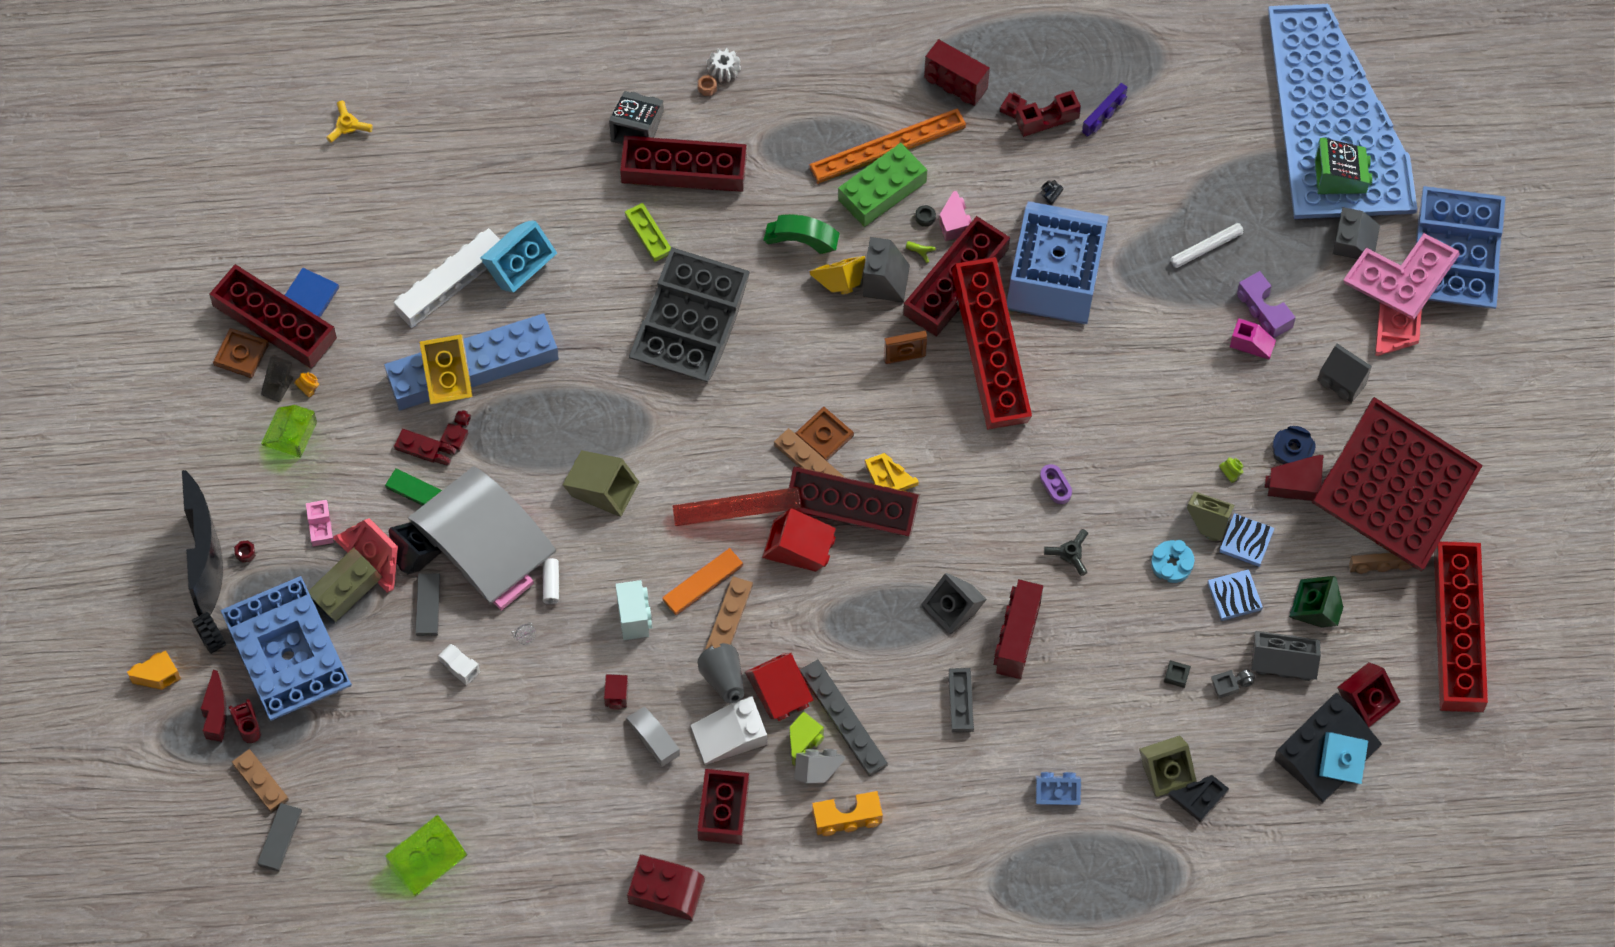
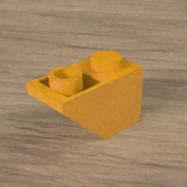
(155, 673)

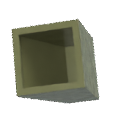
(601, 482)

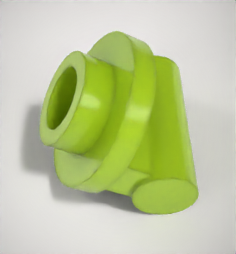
(1232, 469)

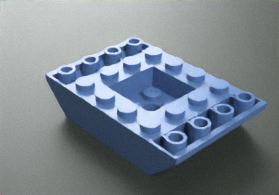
(1054, 284)
(279, 623)

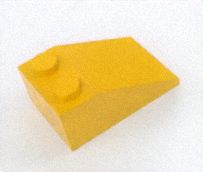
(446, 369)

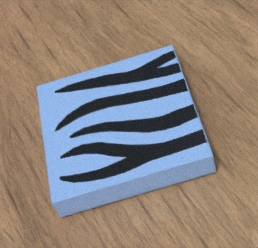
(1246, 540)
(1235, 595)

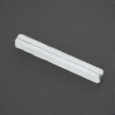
(1207, 245)

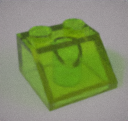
(290, 430)

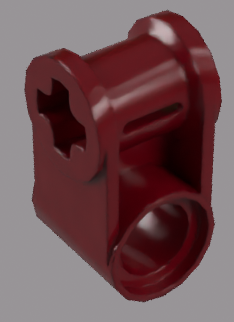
(245, 718)

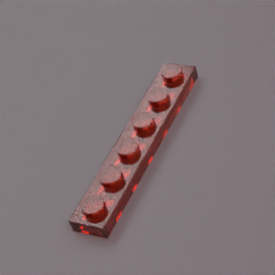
(737, 506)

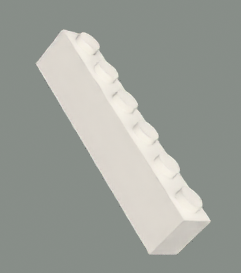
(445, 280)

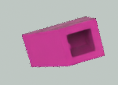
(1252, 339)

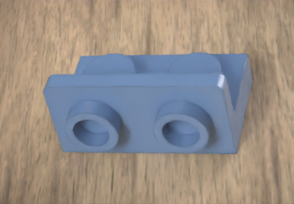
(1058, 789)

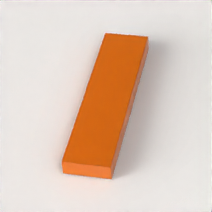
(702, 581)

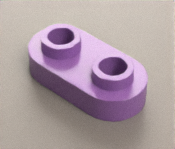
(1056, 485)

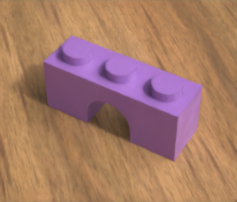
(1273, 319)

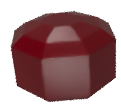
(244, 551)

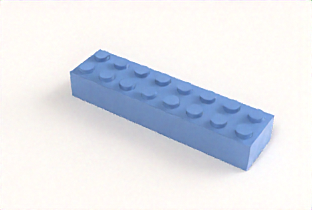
(489, 358)

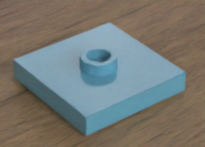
(1343, 758)

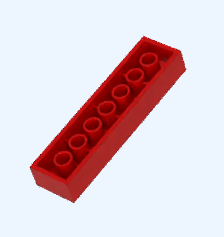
(991, 343)
(1460, 627)

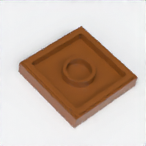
(905, 347)
(241, 353)
(825, 433)

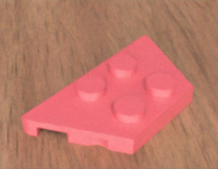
(1395, 330)
(374, 547)

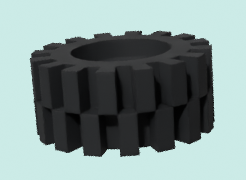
(209, 632)

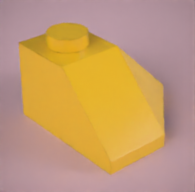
(840, 275)

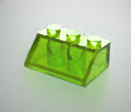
(425, 855)

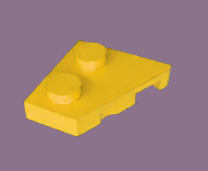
(889, 474)

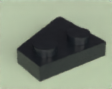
(1200, 797)

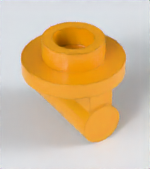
(307, 383)

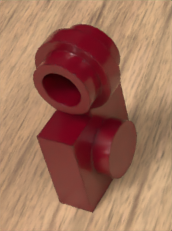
(455, 434)

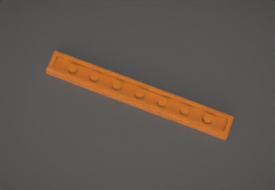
(872, 150)

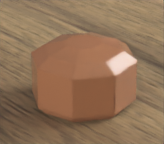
(707, 85)

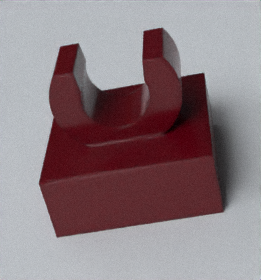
(1011, 104)

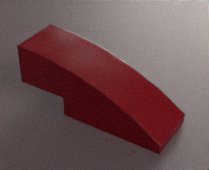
(214, 709)

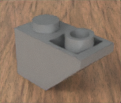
(816, 765)

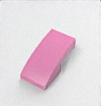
(319, 523)

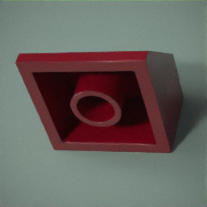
(1369, 693)

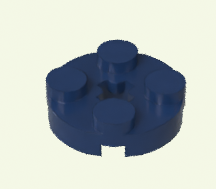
(1291, 435)

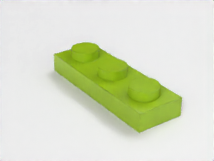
(648, 232)

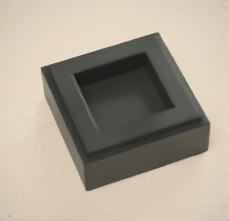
(1177, 674)

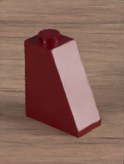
(1296, 479)

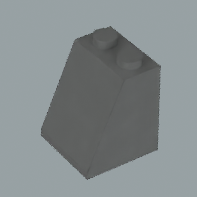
(885, 271)

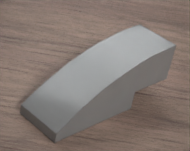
(653, 736)

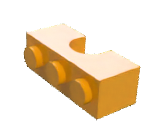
(830, 820)

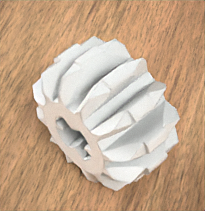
(723, 65)

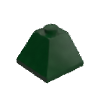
(1318, 602)

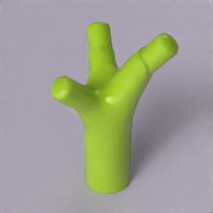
(920, 249)

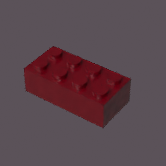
(1018, 629)

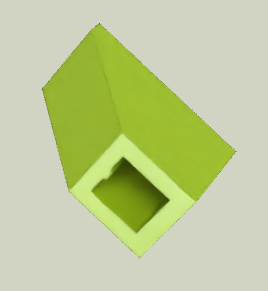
(804, 735)

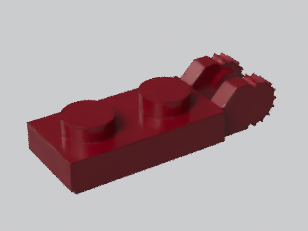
(423, 447)

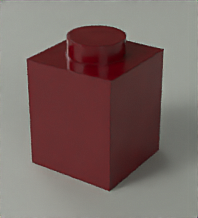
(616, 691)

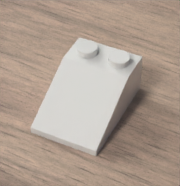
(730, 731)

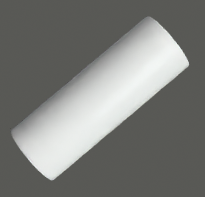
(551, 581)

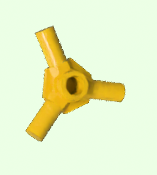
(347, 123)

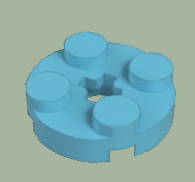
(1176, 550)

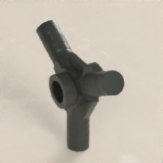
(1071, 552)

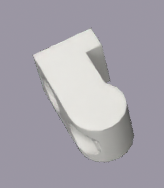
(459, 664)

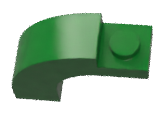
(802, 229)

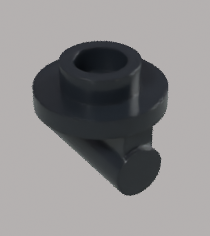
(1051, 191)

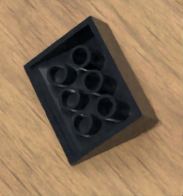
(1304, 749)

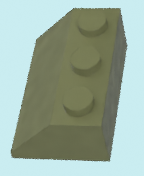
(344, 584)

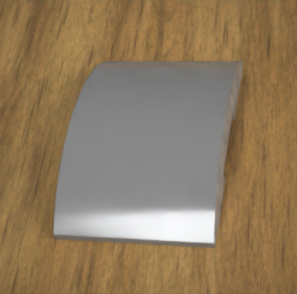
(483, 533)

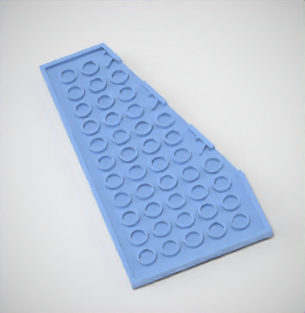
(1329, 97)

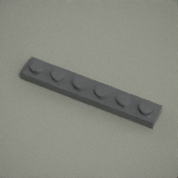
(843, 718)

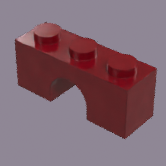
(1061, 111)

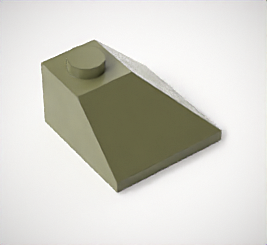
(1210, 515)

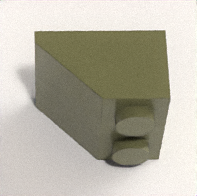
(1168, 765)

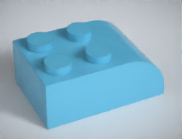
(518, 255)

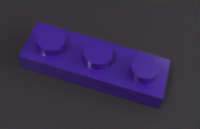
(1105, 110)

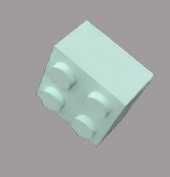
(633, 610)

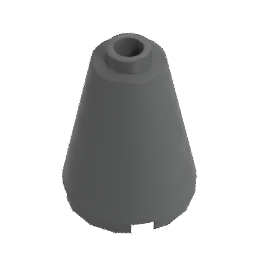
(723, 671)

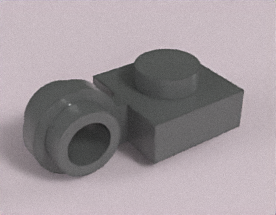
(1227, 684)

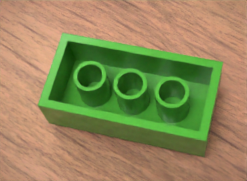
(882, 184)

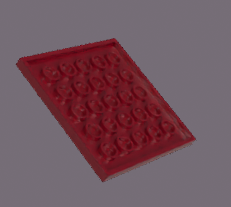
(1397, 484)

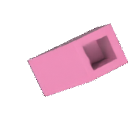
(953, 217)

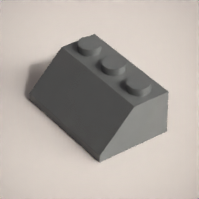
(1286, 655)

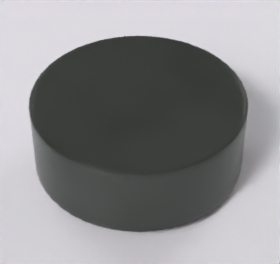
(925, 215)

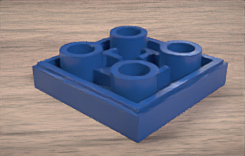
(312, 291)

